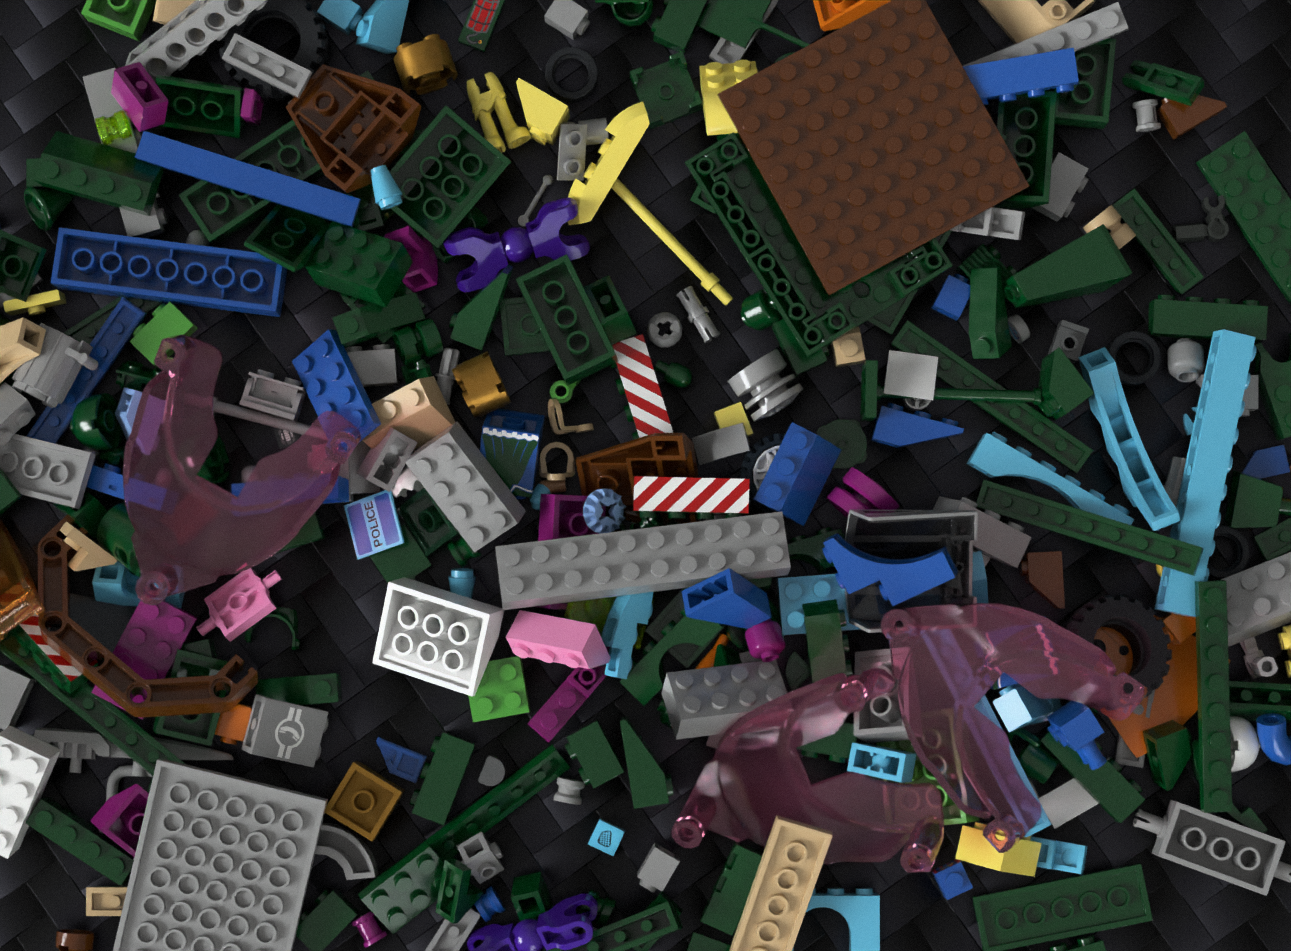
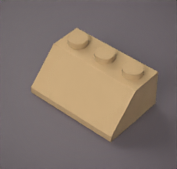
(414, 411)

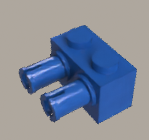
(1077, 728)

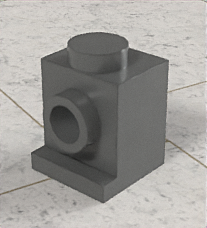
(1071, 331)

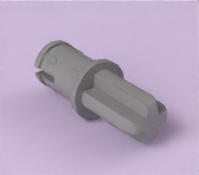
(445, 376)

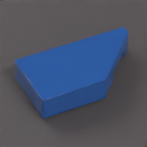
(1267, 462)
(401, 760)

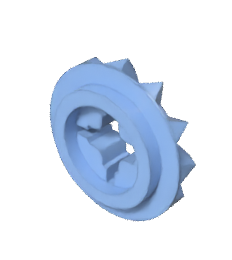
(592, 511)

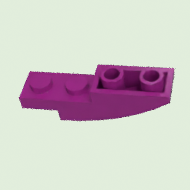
(566, 700)

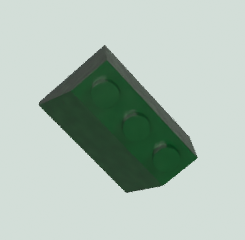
(202, 106)
(1060, 386)

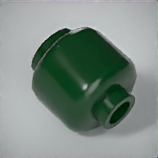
(759, 311)

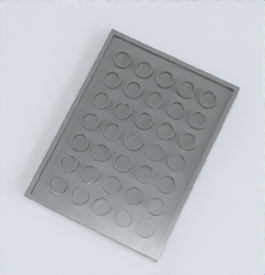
(219, 864)

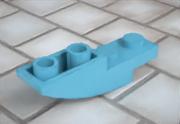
(621, 631)

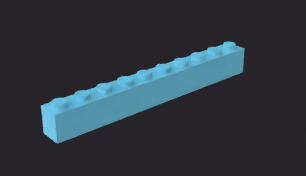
(1208, 463)

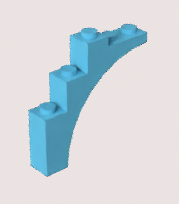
(1123, 441)

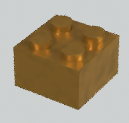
(364, 800)

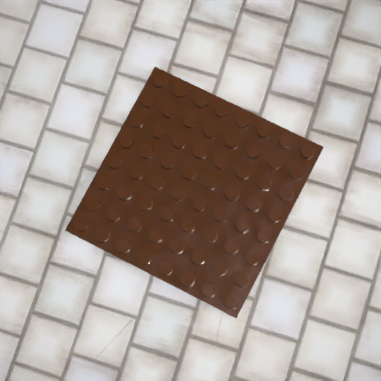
(873, 141)

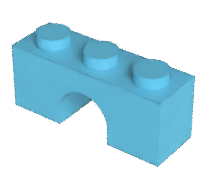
(117, 586)

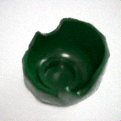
(631, 13)

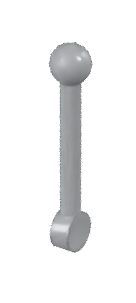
(547, 180)

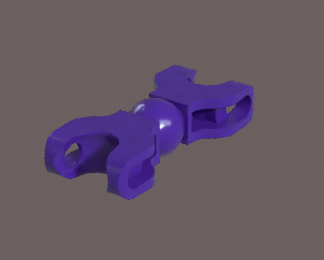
(516, 244)
(551, 930)

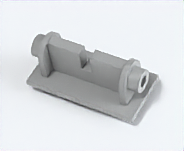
(572, 151)

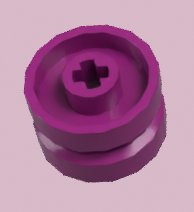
(865, 494)

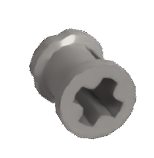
(1146, 115)

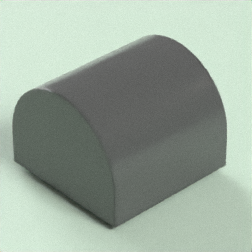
(493, 771)

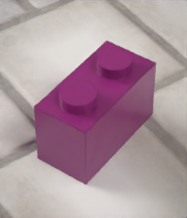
(139, 96)

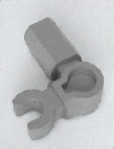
(1255, 661)

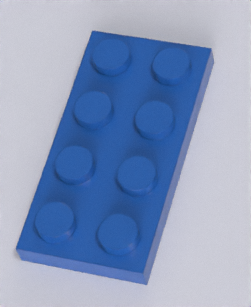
(335, 384)

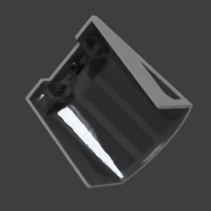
(906, 536)

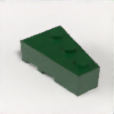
(732, 888)

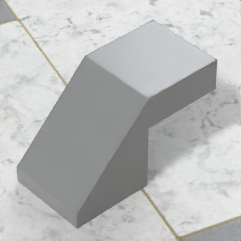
(721, 443)

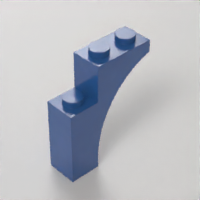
(898, 577)

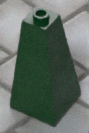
(1075, 270)

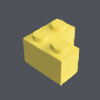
(977, 850)

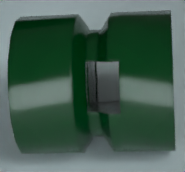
(418, 341)

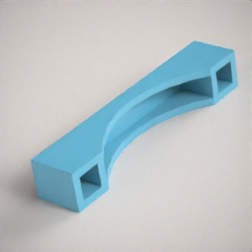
(998, 459)

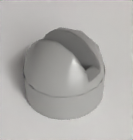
(197, 237)

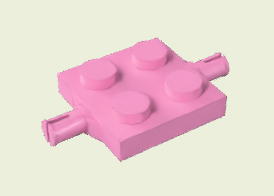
(239, 603)

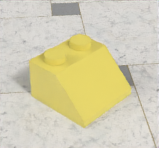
(542, 113)

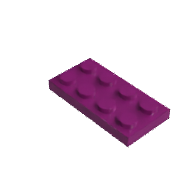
(151, 642)

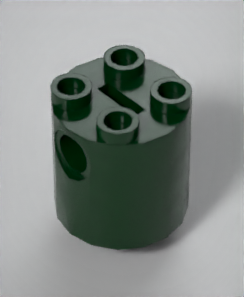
(115, 537)

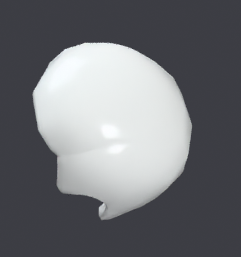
(405, 482)

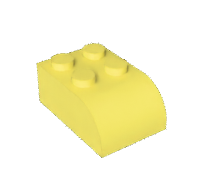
(715, 79)

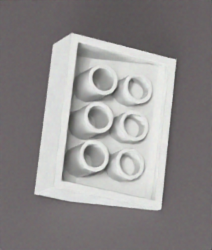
(436, 635)

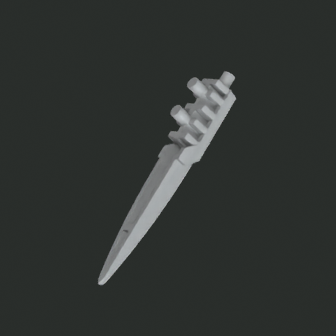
(88, 744)

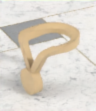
(554, 403)
(556, 476)

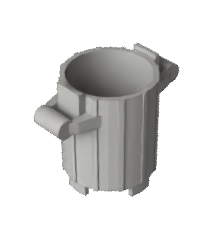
(55, 369)

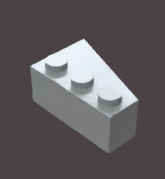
(995, 539)

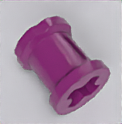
(369, 928)

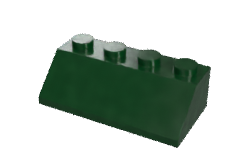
(1030, 138)
(98, 173)

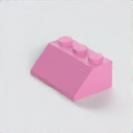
(557, 640)

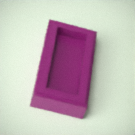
(252, 107)

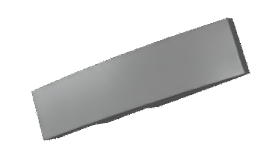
(996, 223)

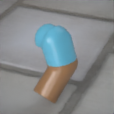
(546, 487)

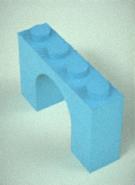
(860, 912)

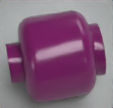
(765, 640)

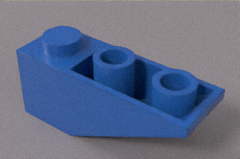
(905, 429)

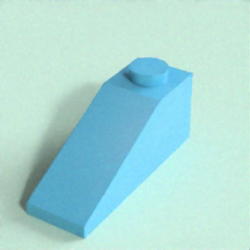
(382, 26)

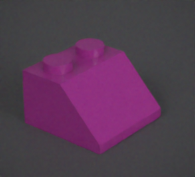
(123, 817)

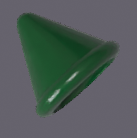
(45, 205)

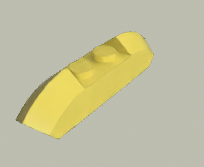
(626, 131)

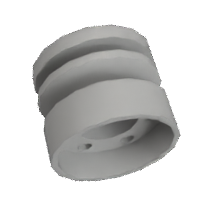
(765, 385)

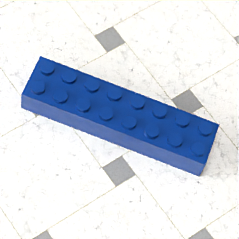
(168, 272)

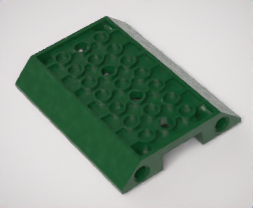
(779, 262)

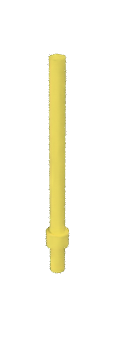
(709, 280)

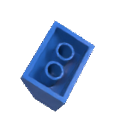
(797, 474)

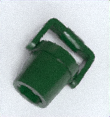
(1033, 758)

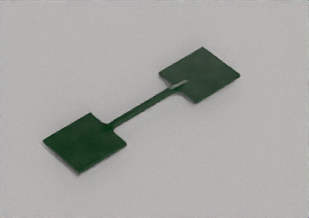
(739, 21)

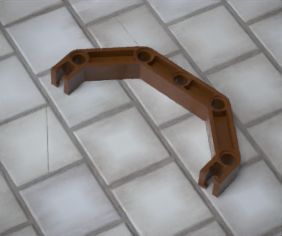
(114, 677)

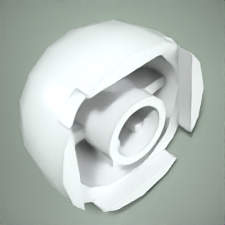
(1243, 743)

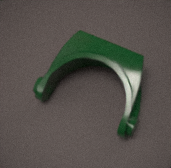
(288, 615)

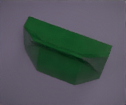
(369, 213)

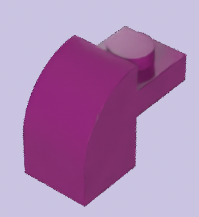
(424, 269)

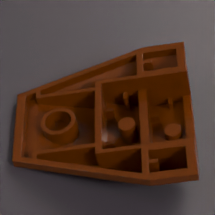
(353, 124)
(647, 456)

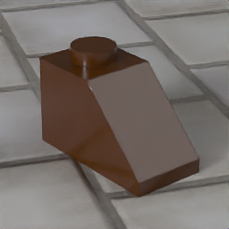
(1182, 118)
(1045, 575)

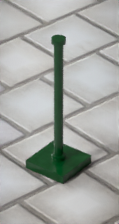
(873, 392)

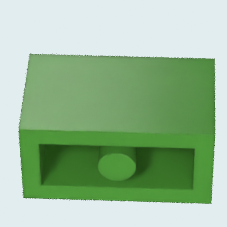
(166, 322)

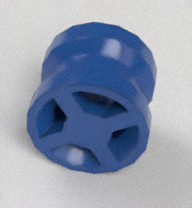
(489, 904)

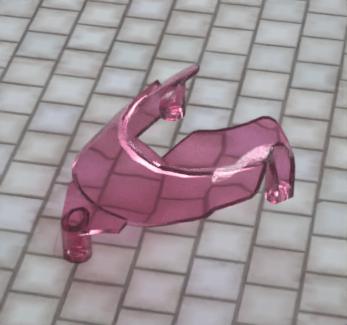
(190, 527)
(949, 662)
(762, 776)

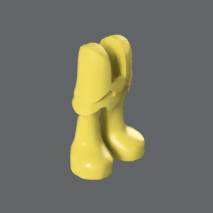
(483, 106)

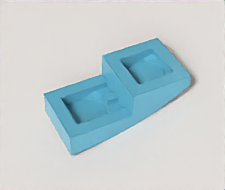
(1061, 855)

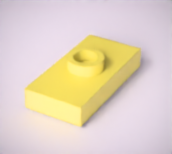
(35, 303)

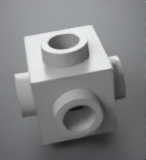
(481, 857)

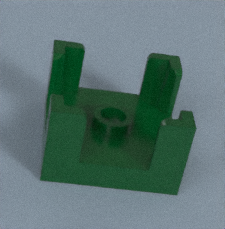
(666, 91)

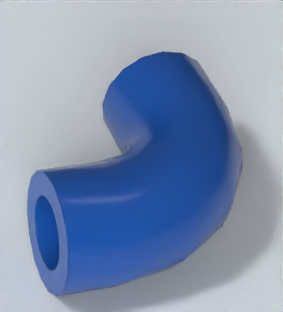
(1274, 738)

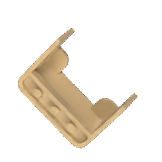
(1028, 18)

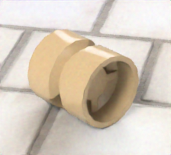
(1111, 219)

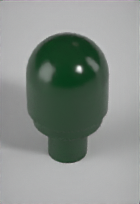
(674, 373)

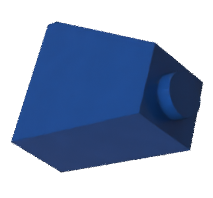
(727, 601)

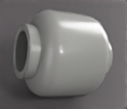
(1185, 360)

